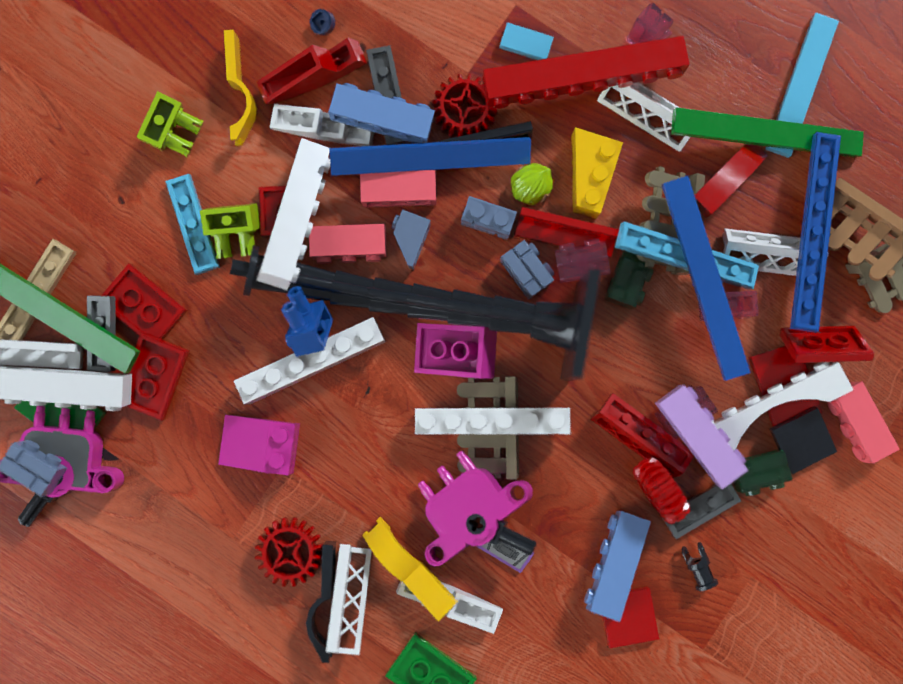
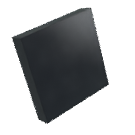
(803, 439)

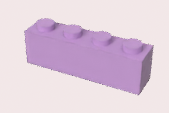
(701, 436)

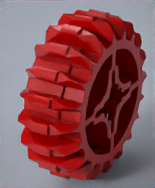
(455, 105)
(661, 490)
(280, 543)

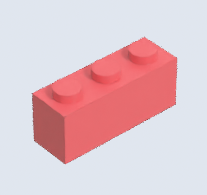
(398, 188)
(348, 243)
(863, 425)

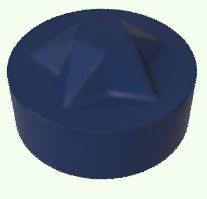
(322, 22)

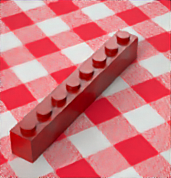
(585, 72)

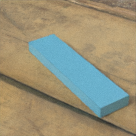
(188, 215)

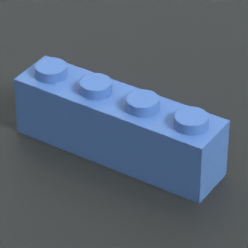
(381, 114)
(617, 565)

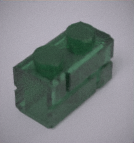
(628, 281)
(764, 471)

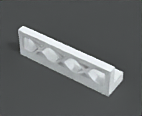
(648, 100)
(766, 244)
(41, 354)
(339, 598)

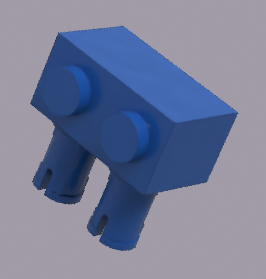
(308, 323)

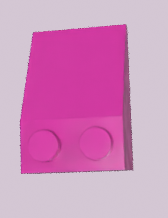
(455, 350)
(259, 444)

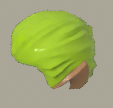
(532, 183)

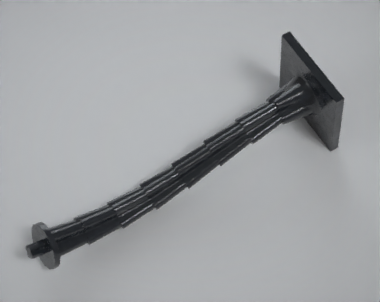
(550, 322)

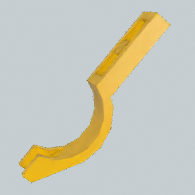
(241, 129)
(409, 570)

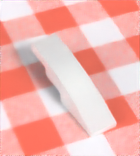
(317, 125)
(468, 610)

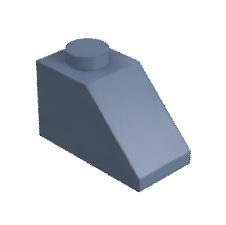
(410, 235)

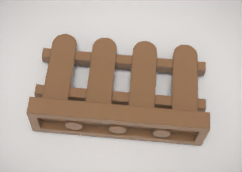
(885, 223)

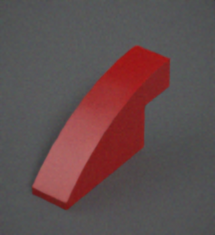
(311, 70)
(729, 178)

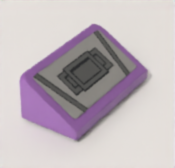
(507, 555)

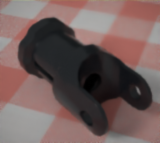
(700, 569)

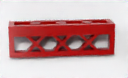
(561, 230)
(642, 435)

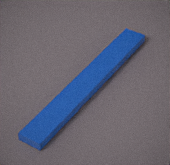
(430, 156)
(815, 232)
(705, 278)

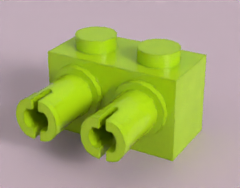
(160, 121)
(223, 221)

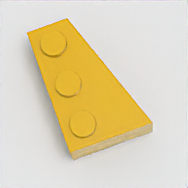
(593, 167)

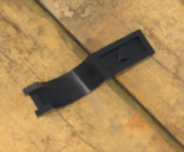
(327, 592)

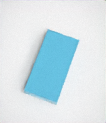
(526, 42)

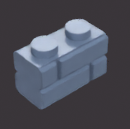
(488, 217)
(527, 269)
(32, 467)

